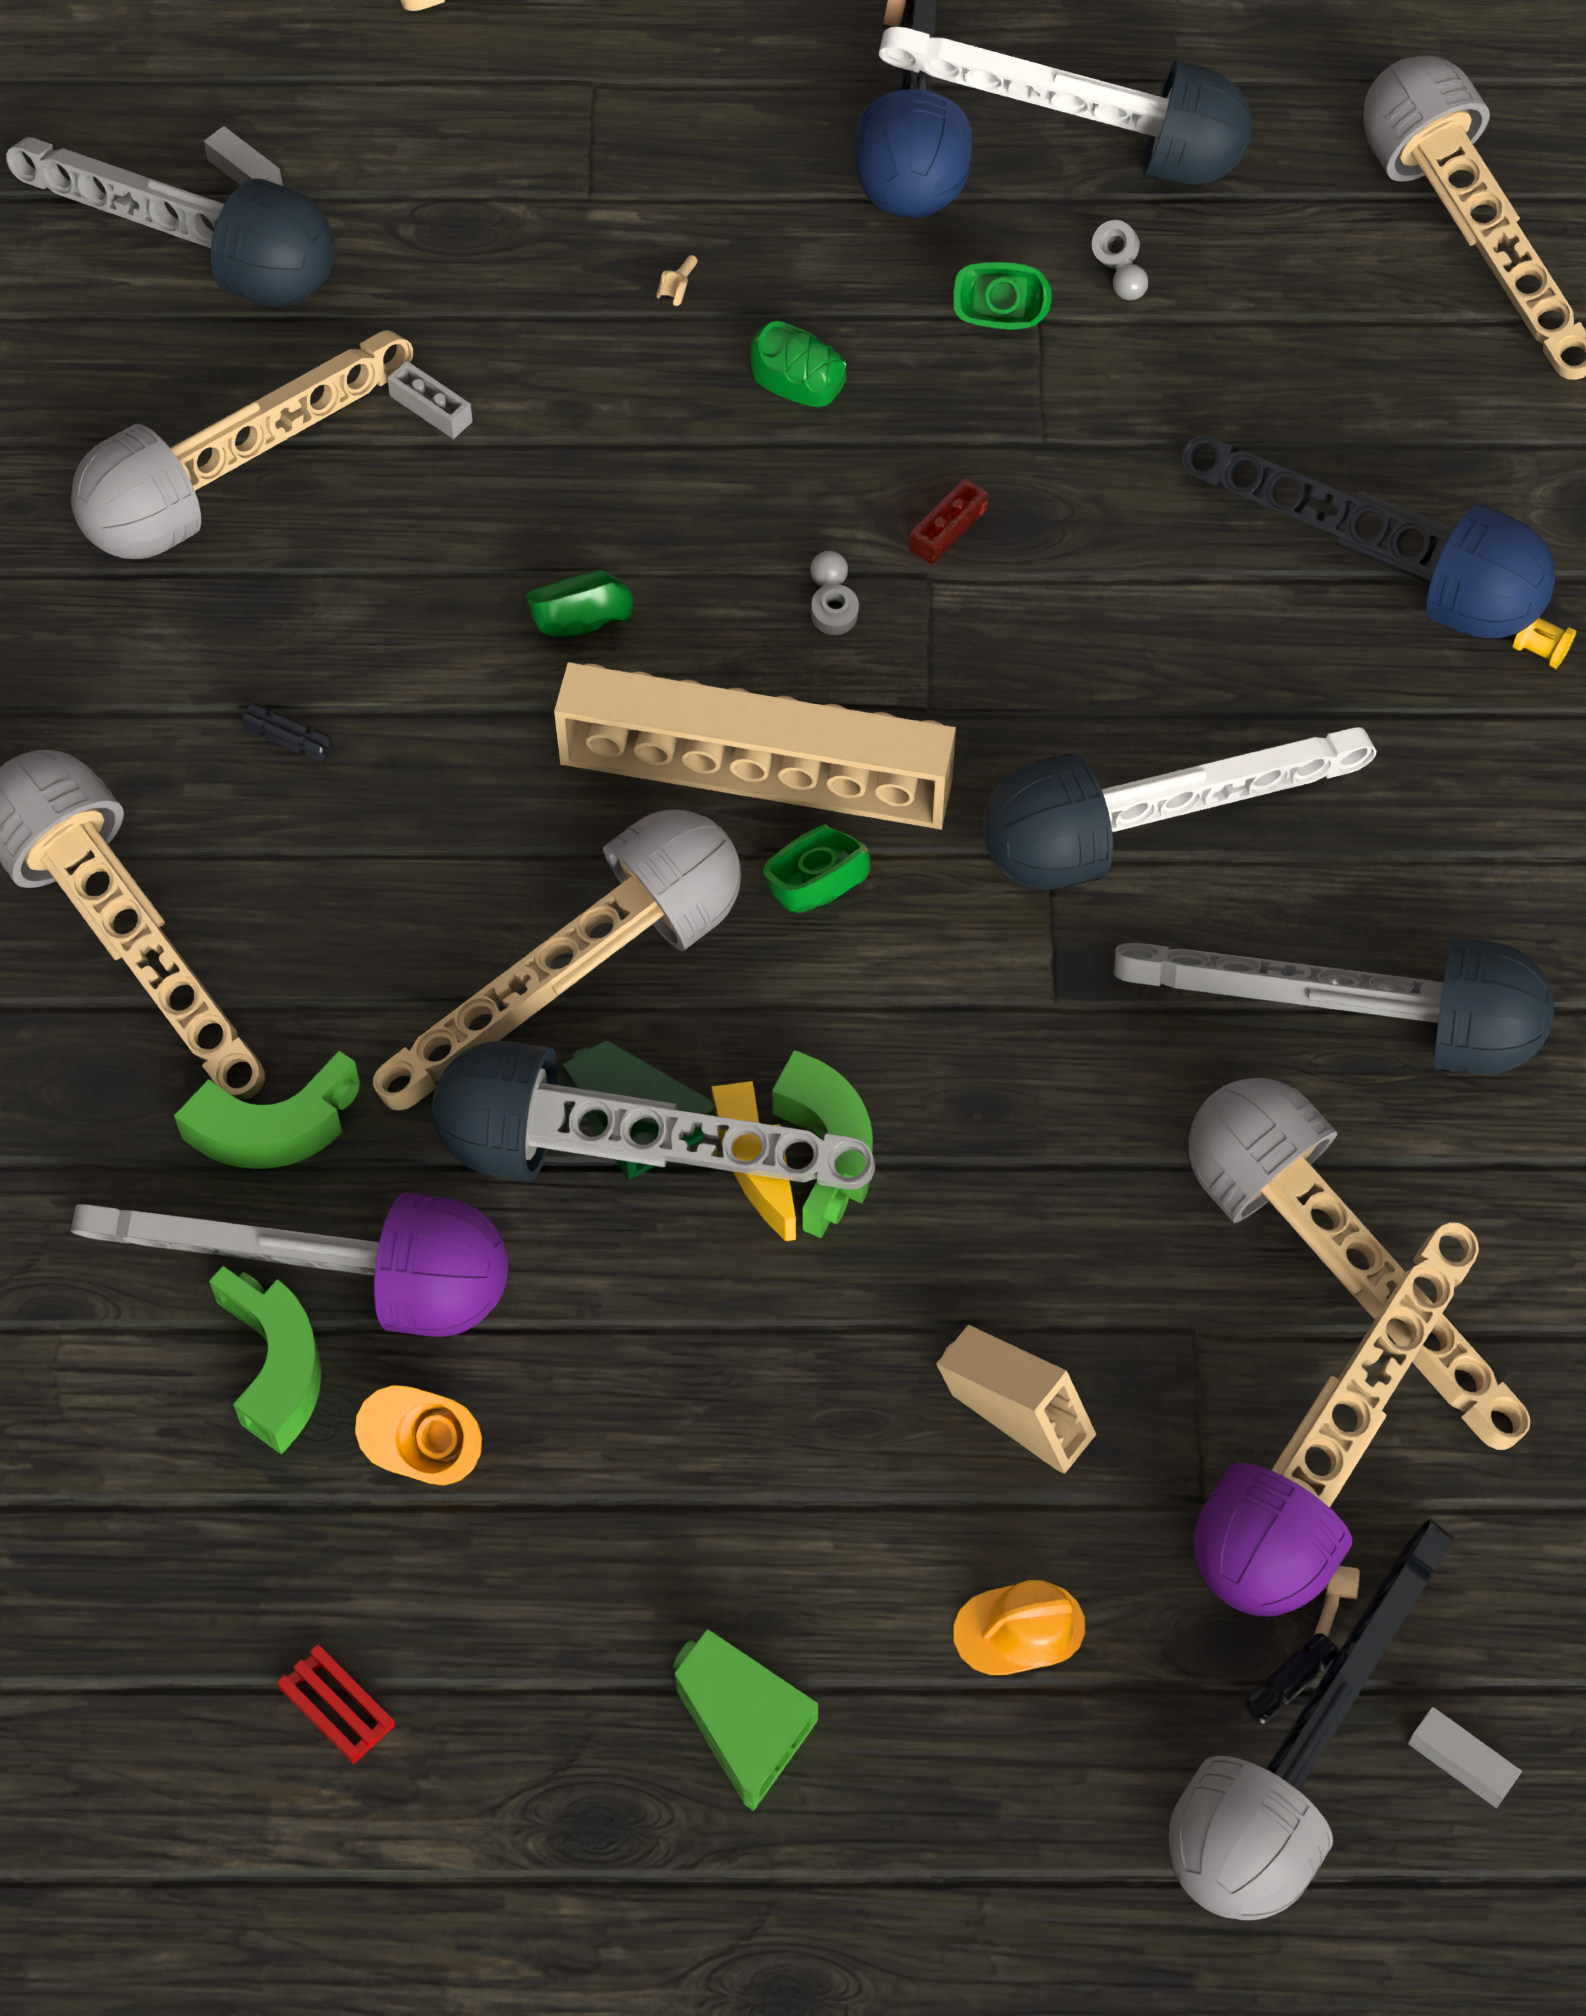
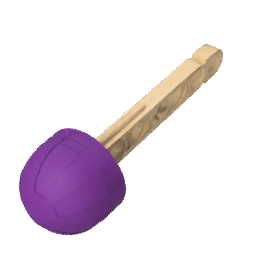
(1268, 1536)

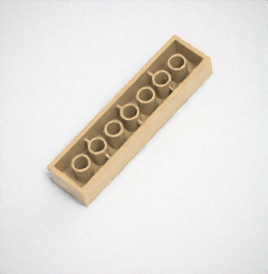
(755, 745)

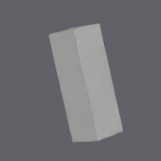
(238, 158)
(430, 399)
(1464, 1757)

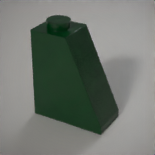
(617, 1072)

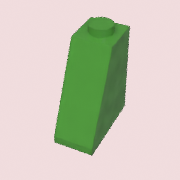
(743, 1713)

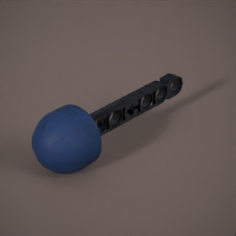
(913, 140)
(1483, 576)

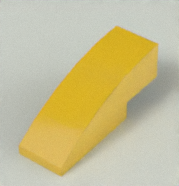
(769, 1195)

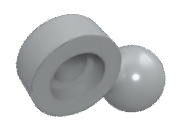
(1129, 279)
(829, 572)

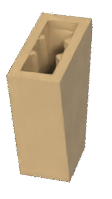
(1019, 1396)

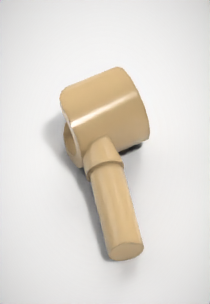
(675, 282)
(1343, 1585)

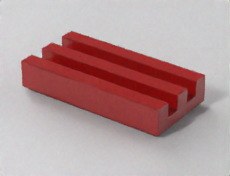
(305, 1672)

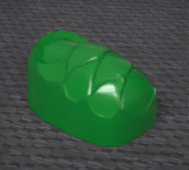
(1001, 295)
(796, 364)
(579, 604)
(816, 869)

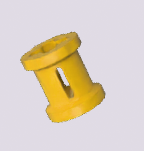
(1546, 641)

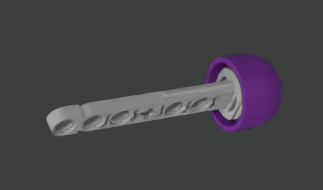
(433, 1268)

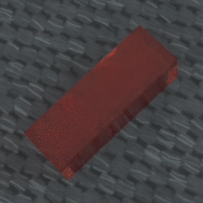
(948, 521)

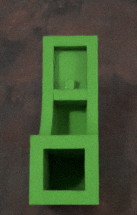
(824, 1103)
(274, 1133)
(289, 1383)

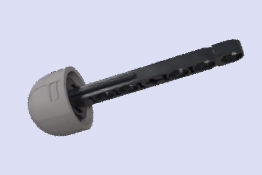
(1245, 1832)

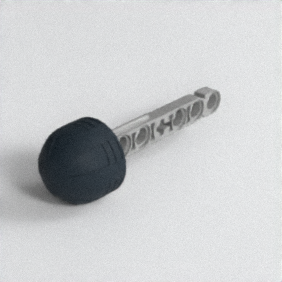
(265, 238)
(1487, 1010)
(504, 1109)

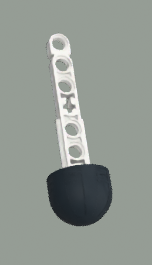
(1193, 128)
(1056, 824)

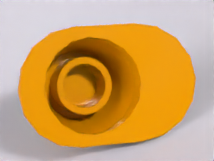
(418, 1434)
(1019, 1628)

